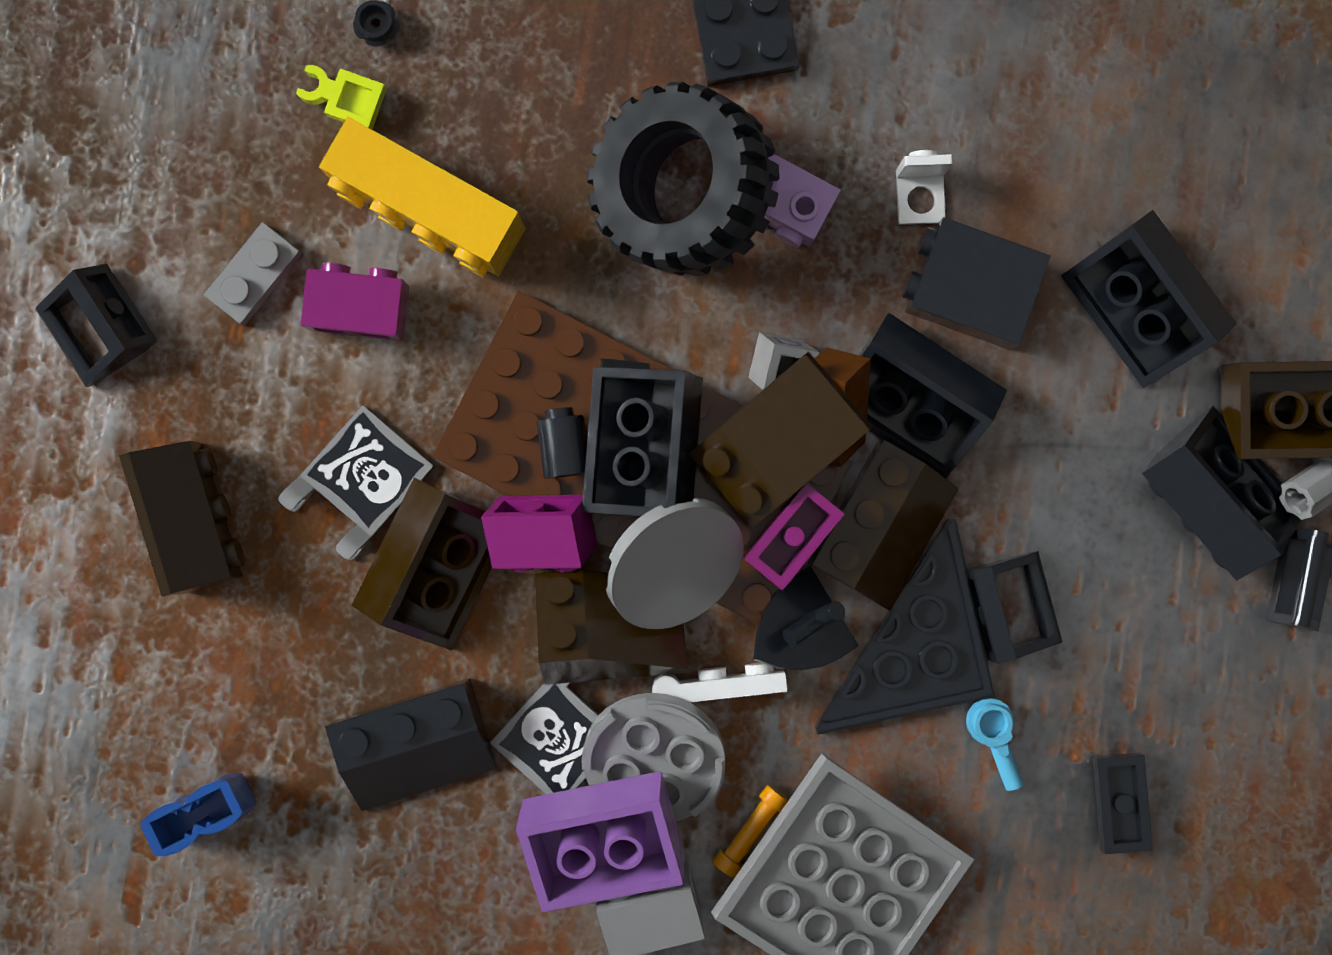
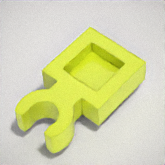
(347, 96)

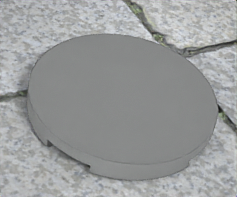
(674, 564)
(656, 735)

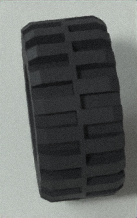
(630, 163)

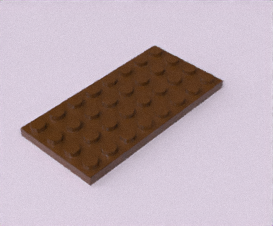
(547, 363)

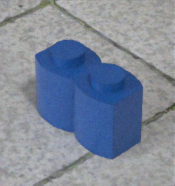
(197, 814)

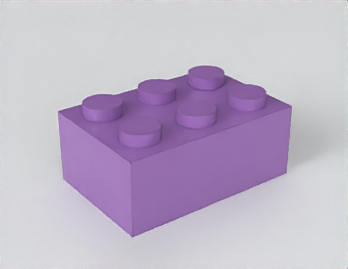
(601, 842)

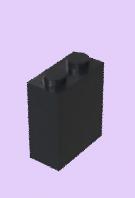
(975, 283)

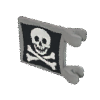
(363, 475)
(548, 738)

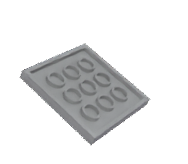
(841, 873)

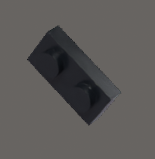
(1122, 803)

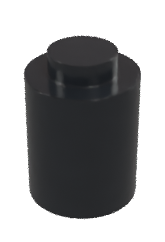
(562, 443)

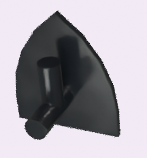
(802, 627)

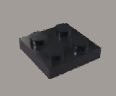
(745, 39)

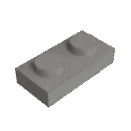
(253, 274)

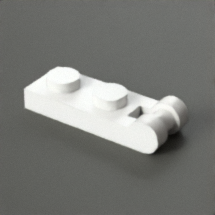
(716, 684)

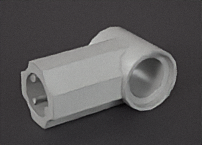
(1309, 489)

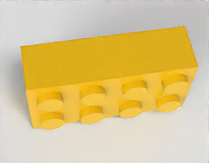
(423, 197)

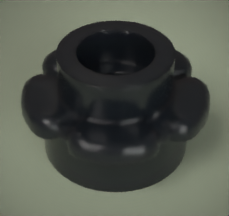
(372, 11)

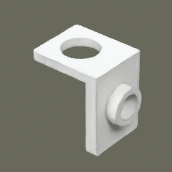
(926, 171)

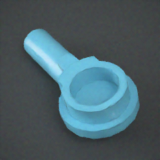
(991, 724)

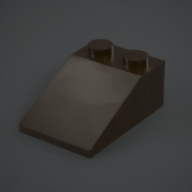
(780, 440)
(589, 639)

